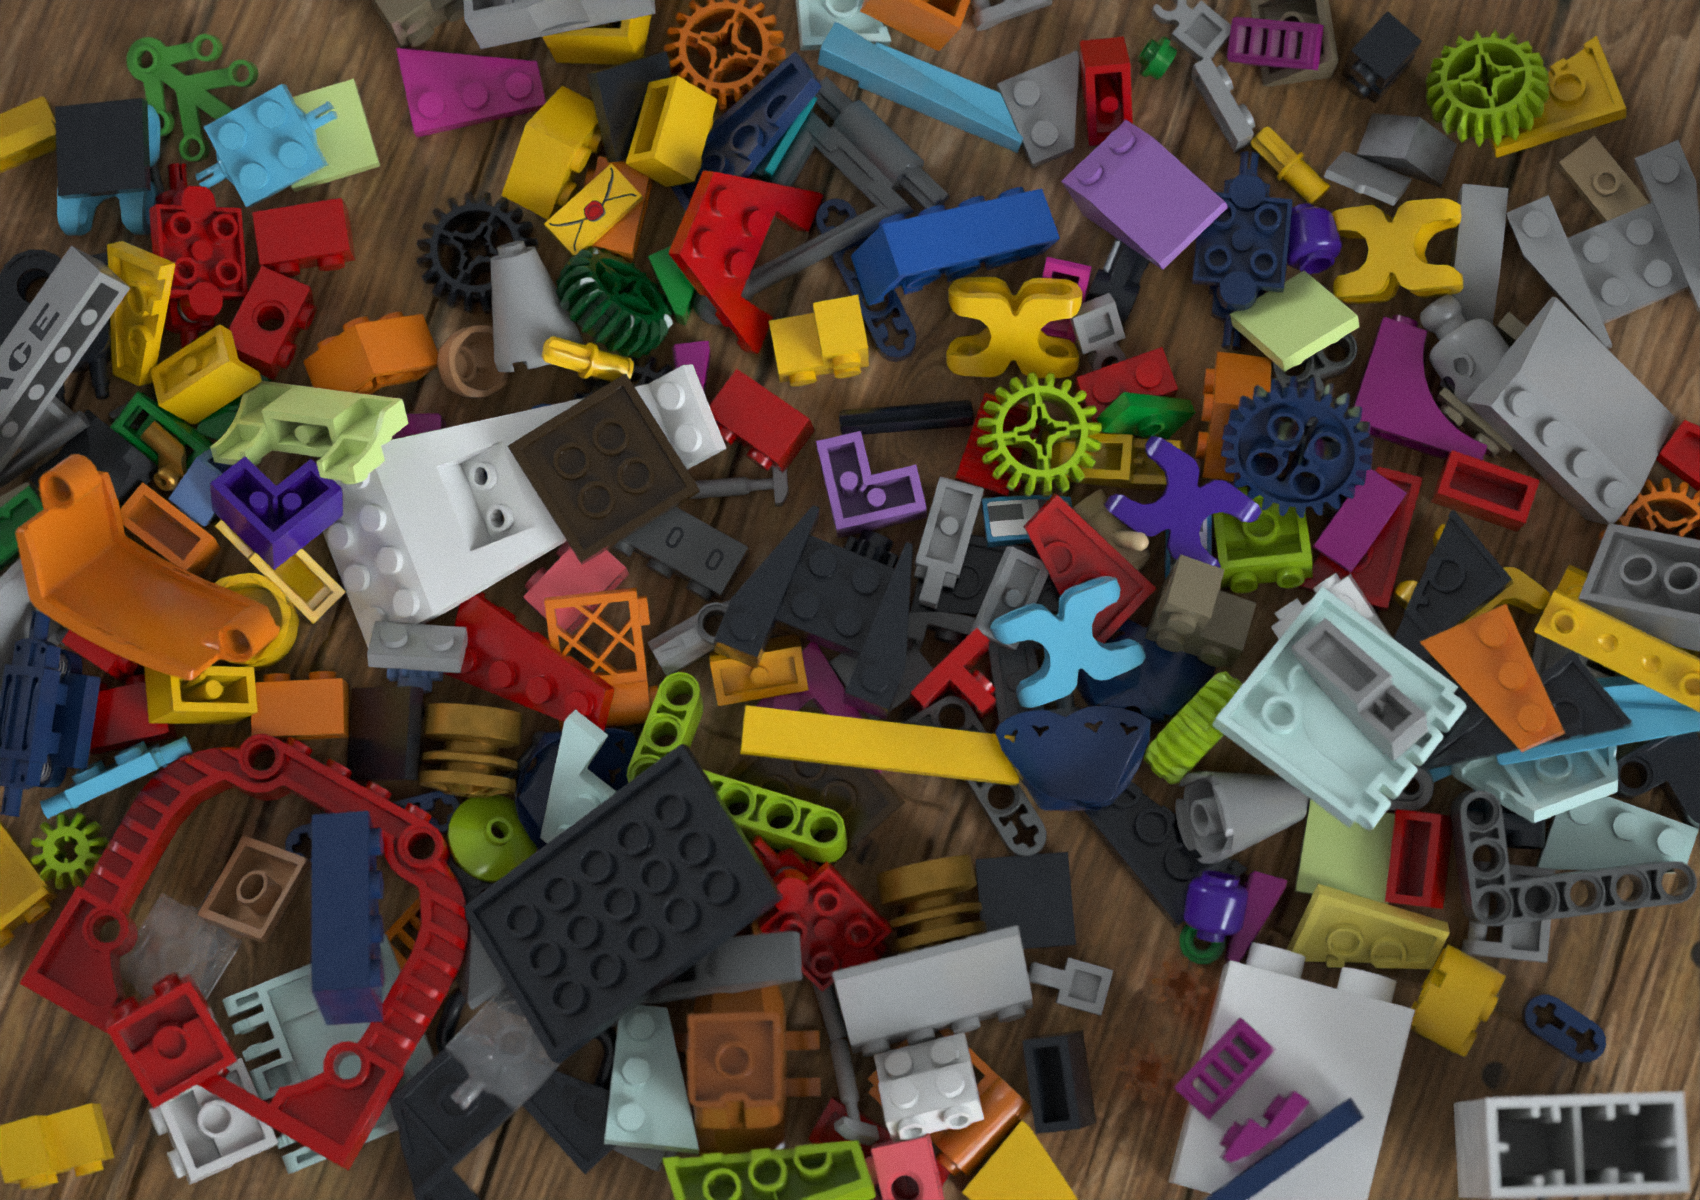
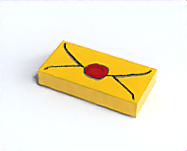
(593, 210)

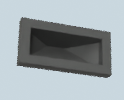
(478, 975)

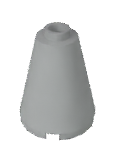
(525, 308)
(1235, 811)

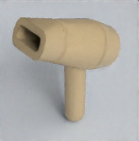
(1127, 542)

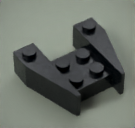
(831, 601)

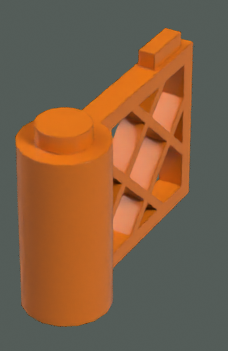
(632, 692)
(968, 1146)

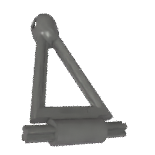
(869, 158)

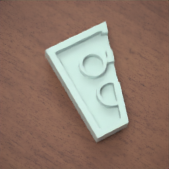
(1613, 835)
(647, 1086)

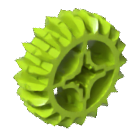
(1462, 101)
(1058, 433)
(1191, 731)

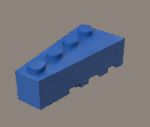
(953, 242)

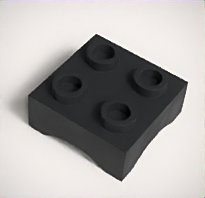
(108, 454)

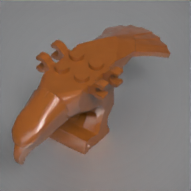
(740, 1067)

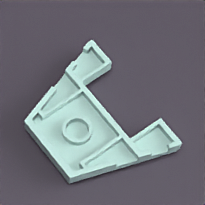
(573, 787)

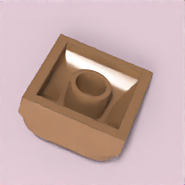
(255, 890)

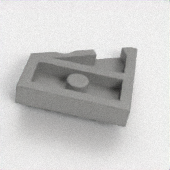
(1044, 108)

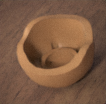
(459, 364)

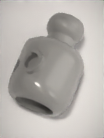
(1465, 350)

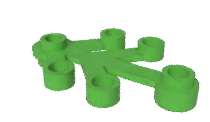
(190, 89)

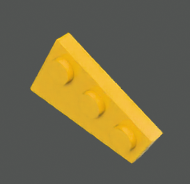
(141, 314)

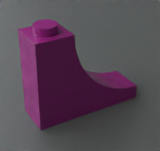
(1398, 398)

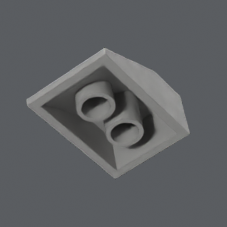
(1648, 583)

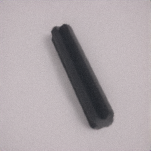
(907, 417)

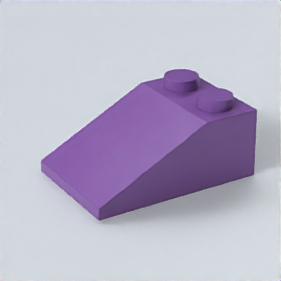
(1143, 195)

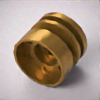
(470, 749)
(930, 902)

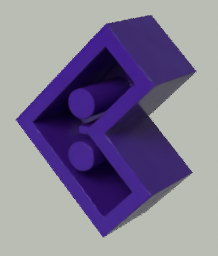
(273, 517)

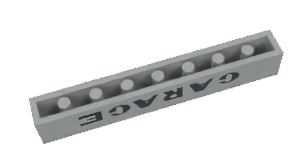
(52, 341)

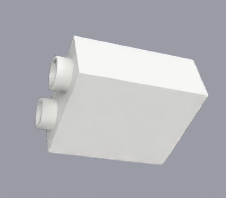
(1326, 1050)
(1571, 1145)

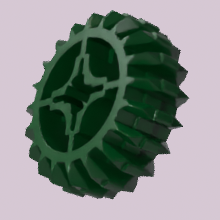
(614, 302)

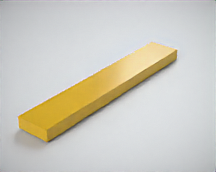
(875, 745)

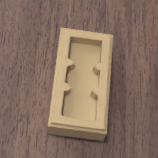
(1601, 181)

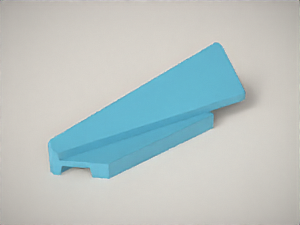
(920, 86)
(1649, 711)

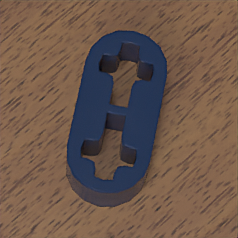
(1556, 1037)

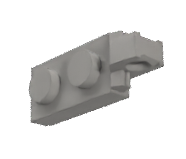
(946, 537)

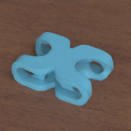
(77, 214)
(1068, 641)

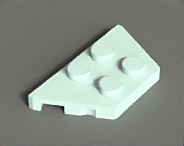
(1544, 785)

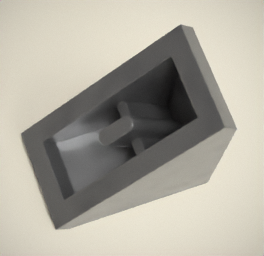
(1407, 147)

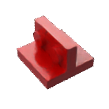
(954, 676)

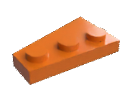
(1498, 674)

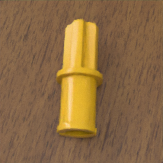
(1289, 165)
(586, 359)

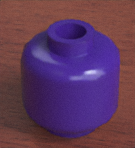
(1312, 239)
(1215, 905)

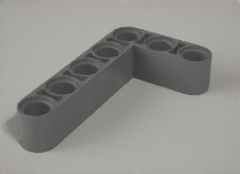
(1554, 887)

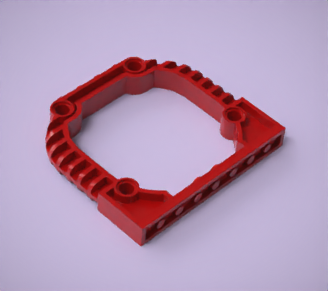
(324, 1111)

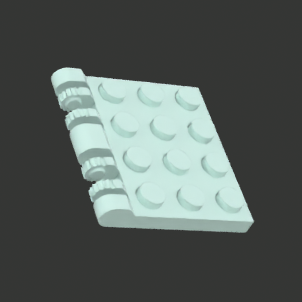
(306, 1039)

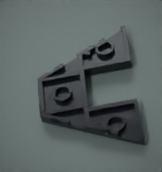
(1455, 586)
(442, 1134)

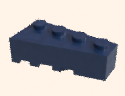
(347, 918)

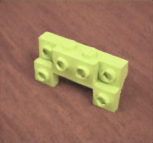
(313, 422)

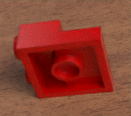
(169, 1038)

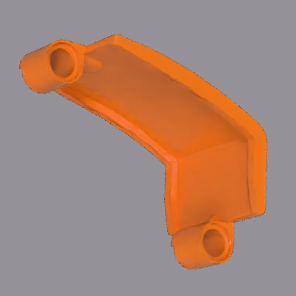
(123, 595)

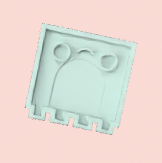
(1311, 743)

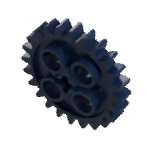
(1335, 464)

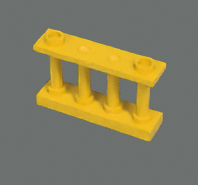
(1619, 645)

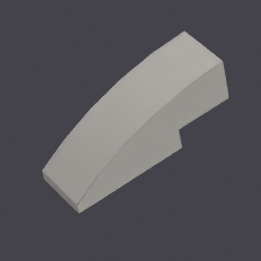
(1479, 247)
(1361, 689)

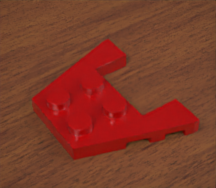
(723, 239)

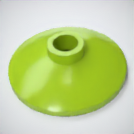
(477, 848)

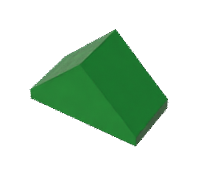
(673, 284)

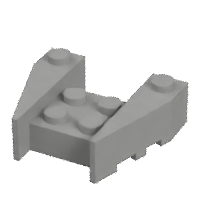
(1626, 258)

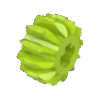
(54, 852)

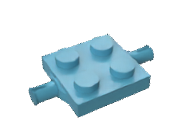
(266, 145)
(129, 765)

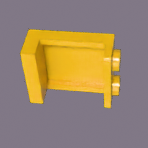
(21, 889)

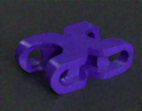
(1182, 504)

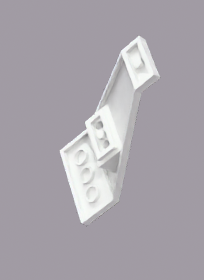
(431, 523)

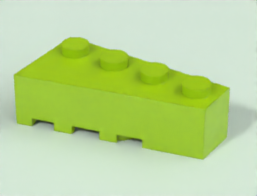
(798, 1173)

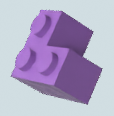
(865, 499)

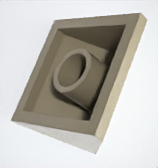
(1299, 11)

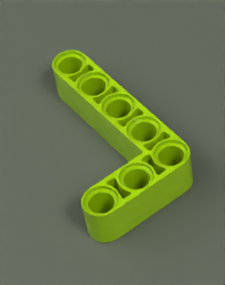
(763, 804)

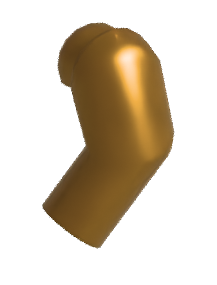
(171, 456)

